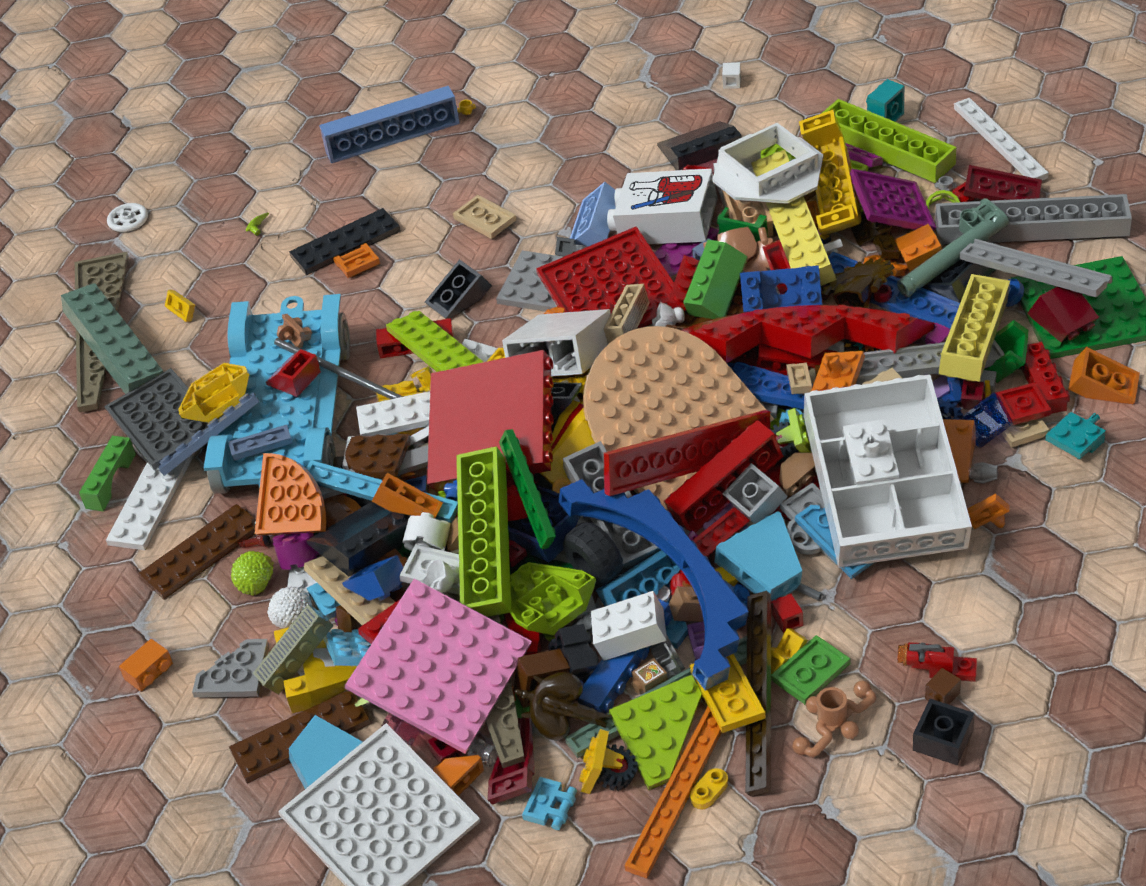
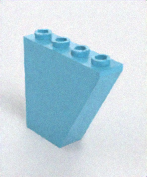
(762, 558)
(319, 749)

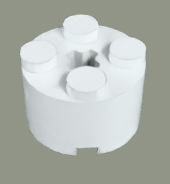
(426, 532)

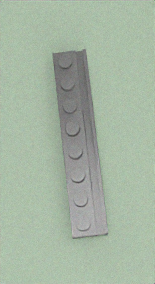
(1036, 267)

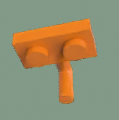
(988, 510)

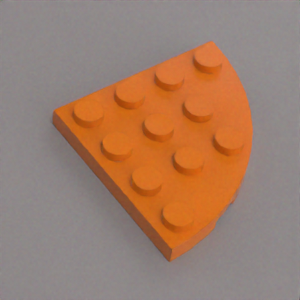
(288, 499)

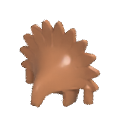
(744, 241)

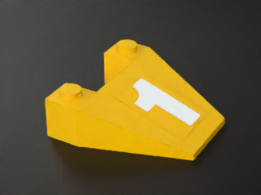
(320, 681)

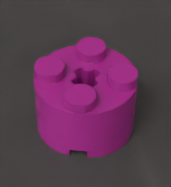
(294, 550)

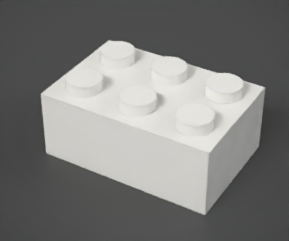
(628, 625)

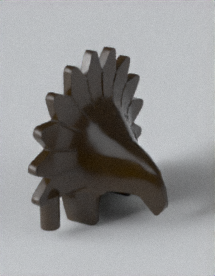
(858, 282)

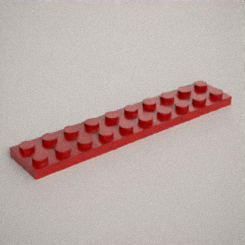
(672, 454)

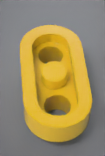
(711, 787)

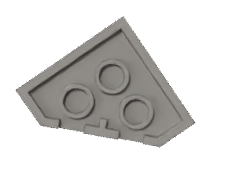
(233, 672)

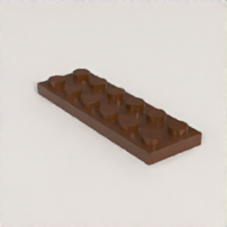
(199, 551)
(270, 748)

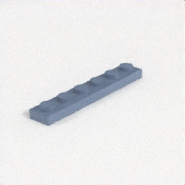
(201, 438)

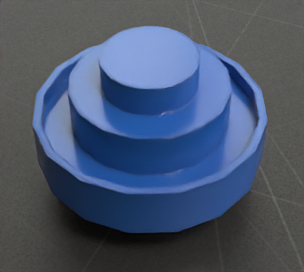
(1015, 292)

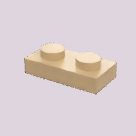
(799, 378)

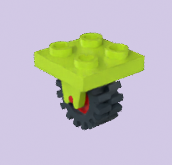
(792, 436)

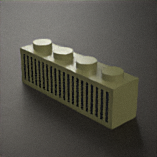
(293, 649)

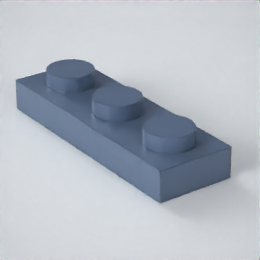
(260, 442)

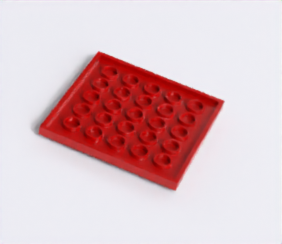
(600, 272)

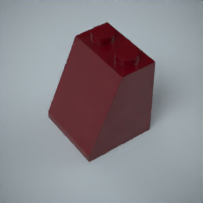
(1063, 313)

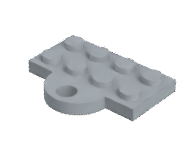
(794, 505)

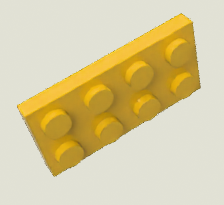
(733, 700)

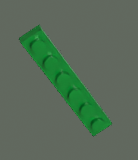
(527, 490)

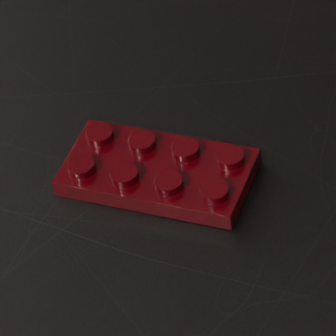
(1000, 185)

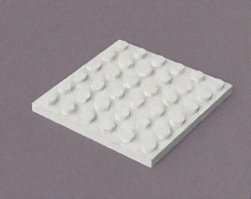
(379, 814)

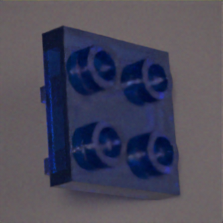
(989, 419)

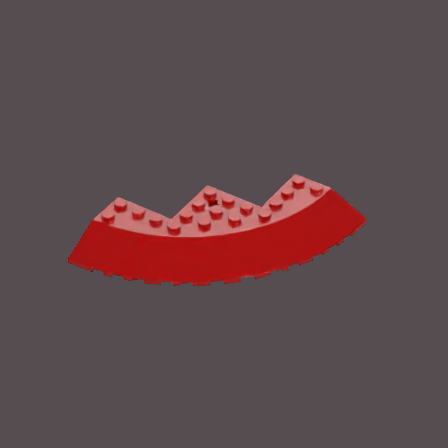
(809, 329)

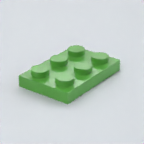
(810, 669)

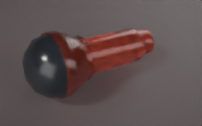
(262, 541)

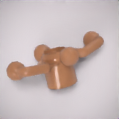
(832, 713)

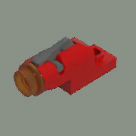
(936, 657)

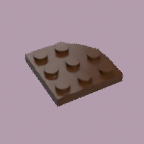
(377, 454)

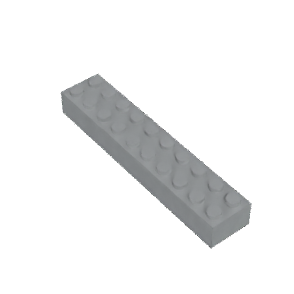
(1045, 218)

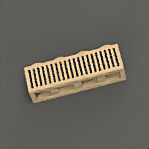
(627, 312)

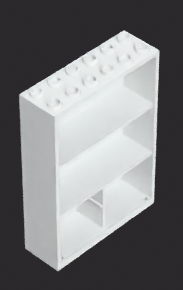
(893, 517)

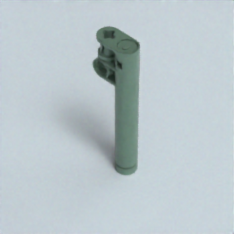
(974, 223)

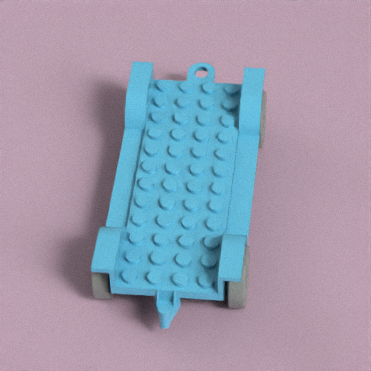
(307, 416)

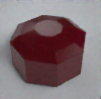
(883, 294)

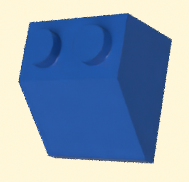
(376, 579)

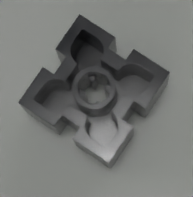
(575, 647)

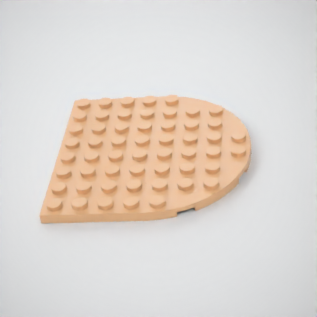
(657, 386)

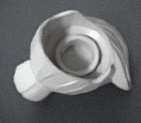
(668, 315)
(441, 576)

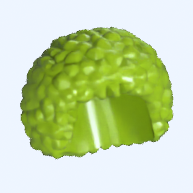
(252, 572)

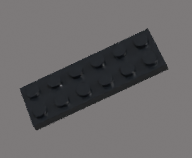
(346, 239)

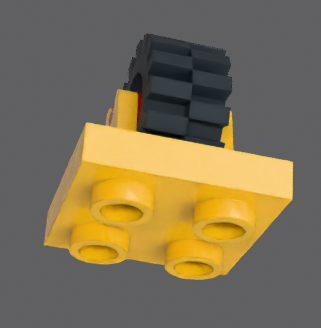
(607, 765)

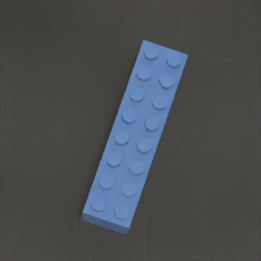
(389, 124)

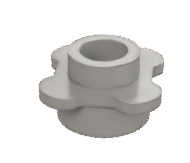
(945, 183)

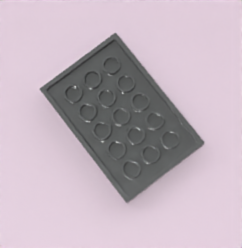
(152, 417)

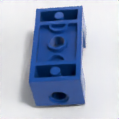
(761, 293)

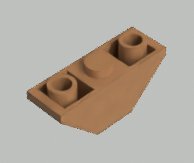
(796, 473)

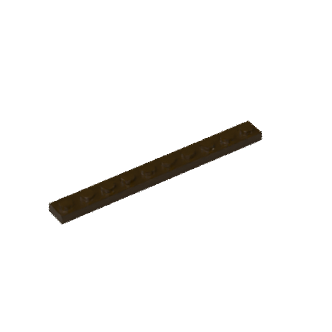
(759, 676)

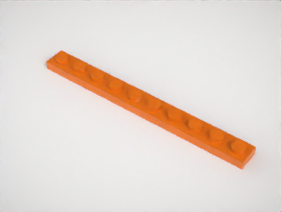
(674, 797)

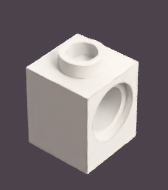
(731, 75)

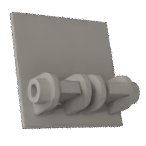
(667, 658)

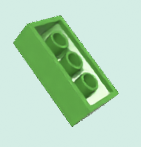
(715, 280)

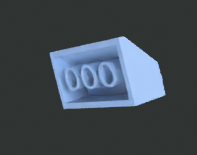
(591, 221)

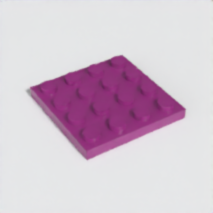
(891, 200)

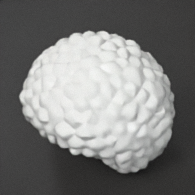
(287, 606)

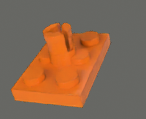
(838, 370)

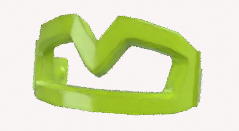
(943, 194)

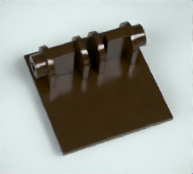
(866, 230)

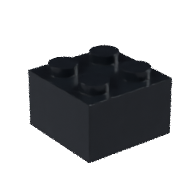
(943, 731)

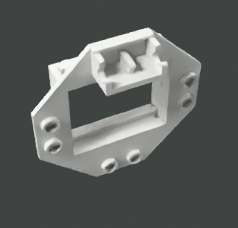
(776, 186)

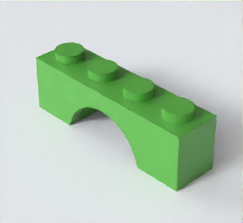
(97, 487)

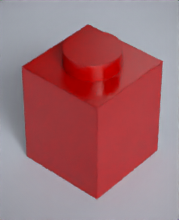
(787, 613)

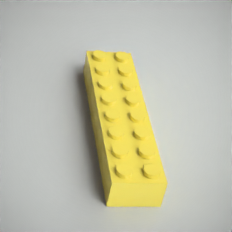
(974, 328)

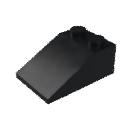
(458, 291)

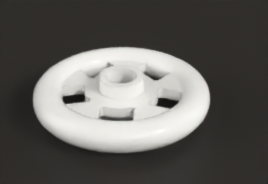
(127, 217)

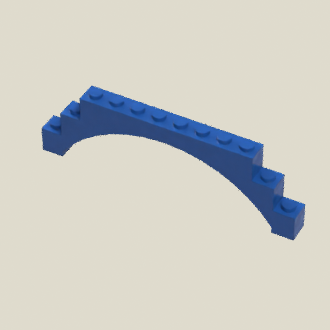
(648, 518)

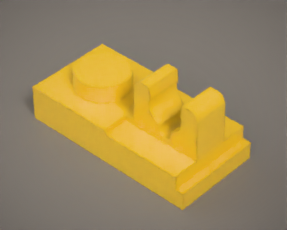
(179, 305)

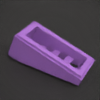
(696, 640)

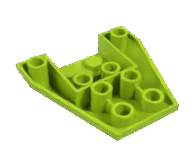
(548, 596)

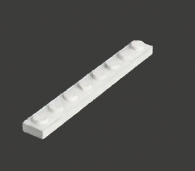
(1000, 139)

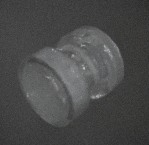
(485, 751)

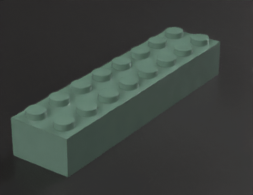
(109, 337)

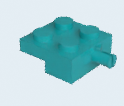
(1077, 435)

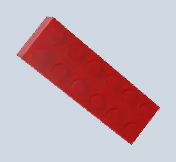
(702, 494)

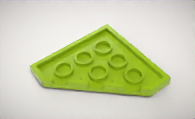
(657, 727)

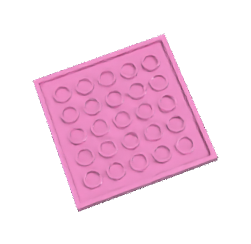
(438, 665)

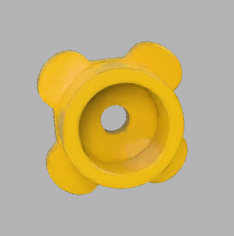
(466, 107)

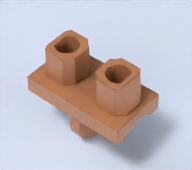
(293, 331)

